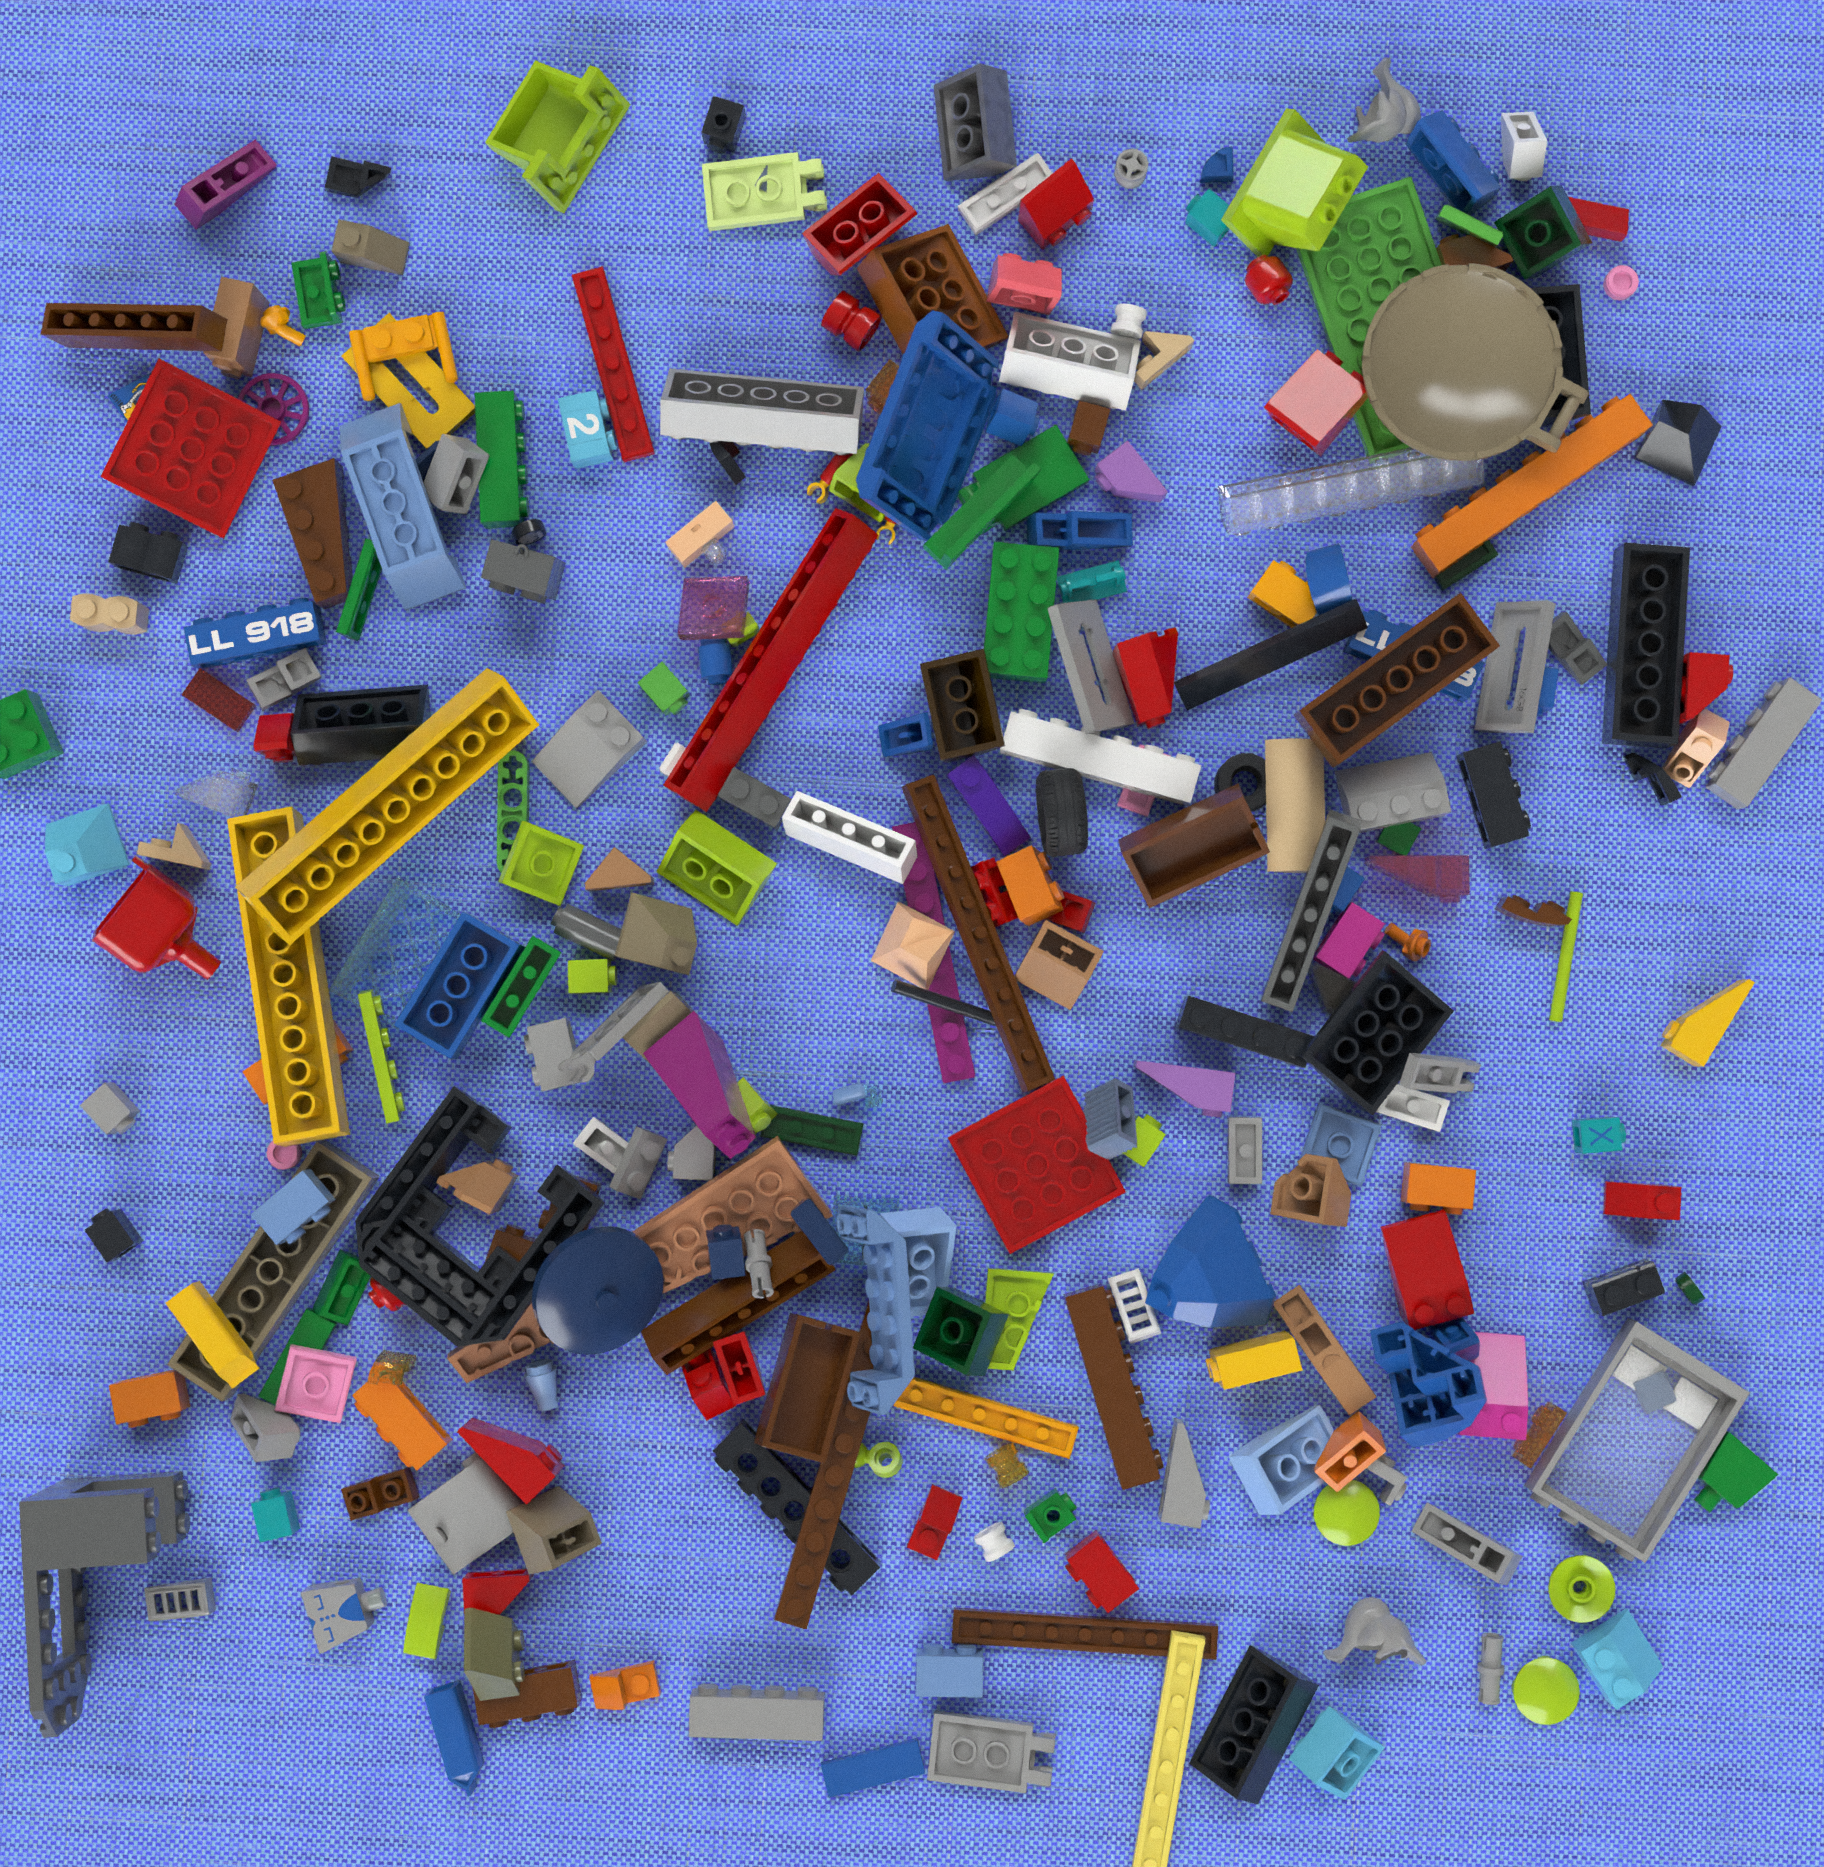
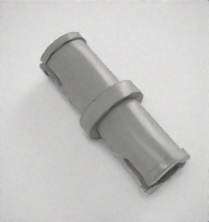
(758, 1264)
(1490, 1668)

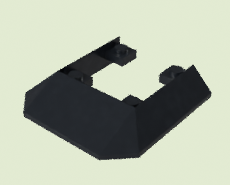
(424, 1270)

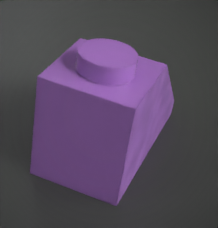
(1128, 476)

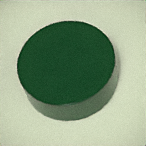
(1689, 1288)

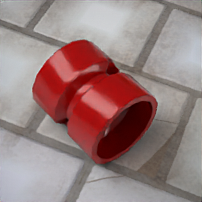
(847, 318)

